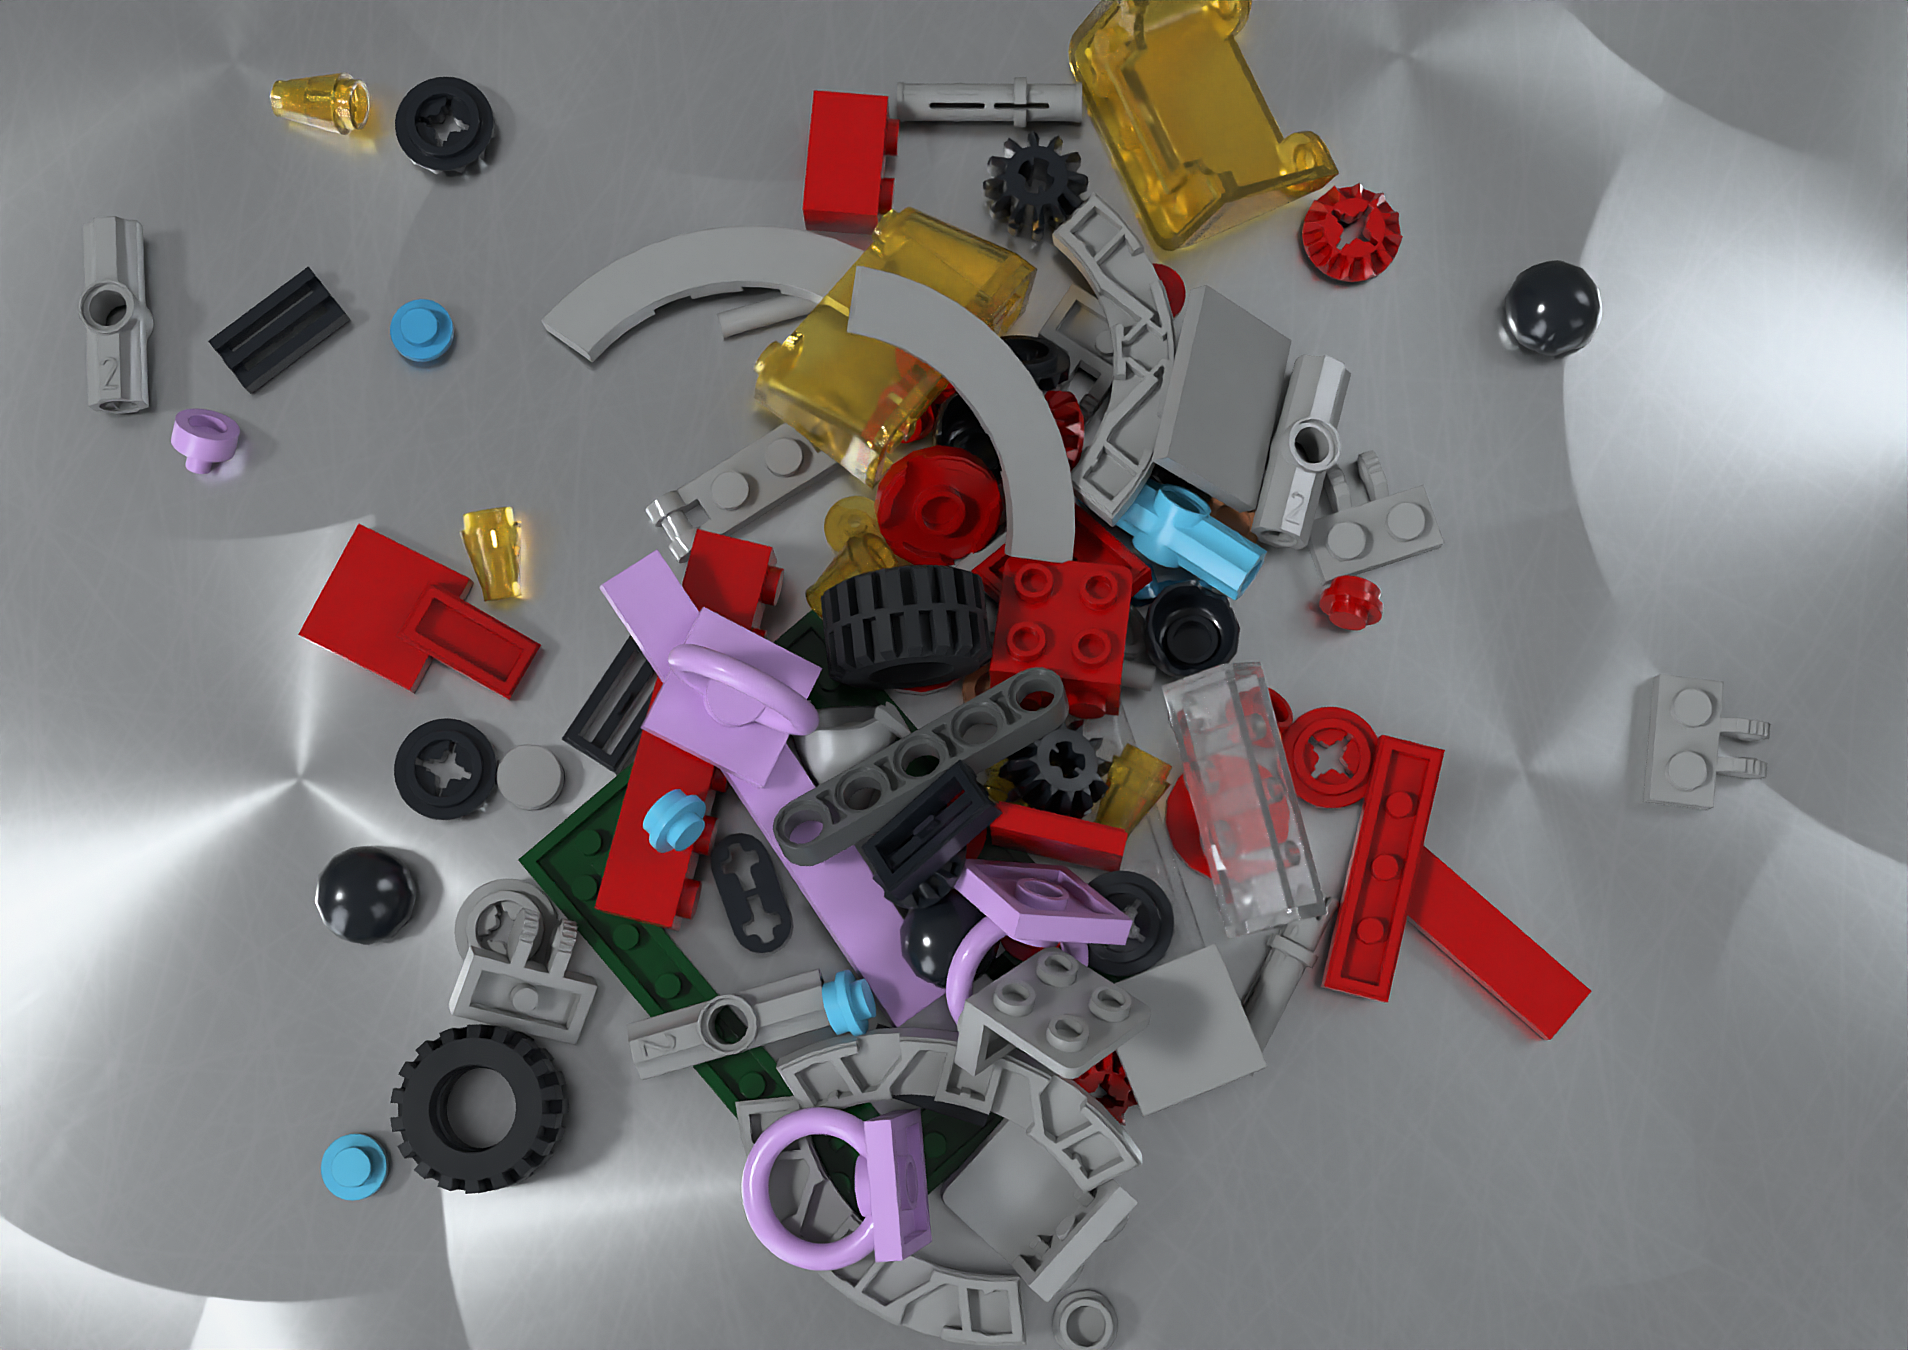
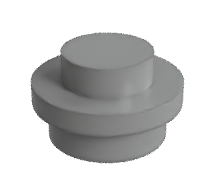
(1084, 1322)

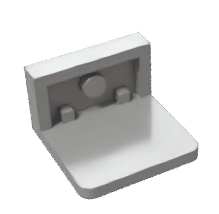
(1051, 1012)
(1034, 1209)

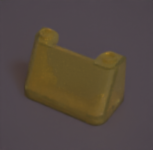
(1189, 117)
(864, 394)

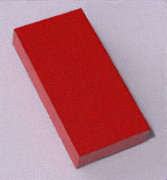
(468, 640)

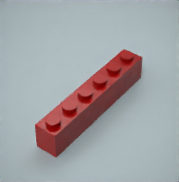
(638, 881)

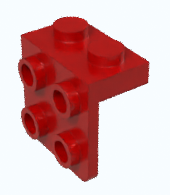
(1066, 621)

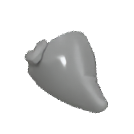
(845, 739)

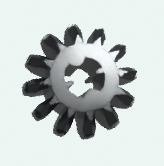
(1030, 163)
(1058, 772)

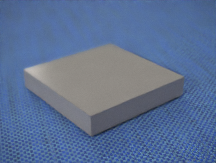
(1194, 1032)

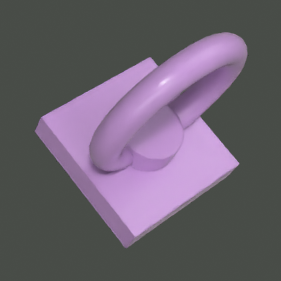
(733, 698)
(1033, 906)
(887, 1187)

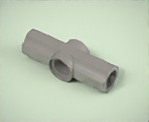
(115, 278)
(1290, 483)
(690, 1036)

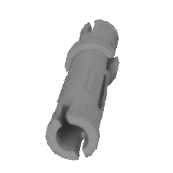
(990, 102)
(1284, 966)

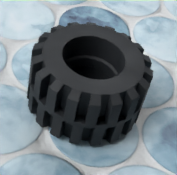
(906, 627)
(424, 1108)

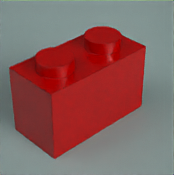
(848, 162)

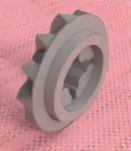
(481, 915)

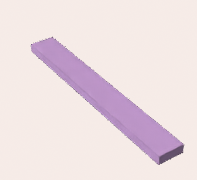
(838, 889)

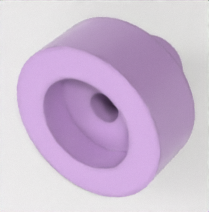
(204, 438)

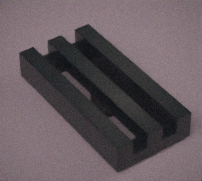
(265, 312)
(596, 701)
(935, 837)

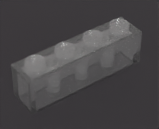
(1244, 799)

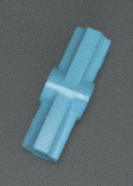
(1177, 531)

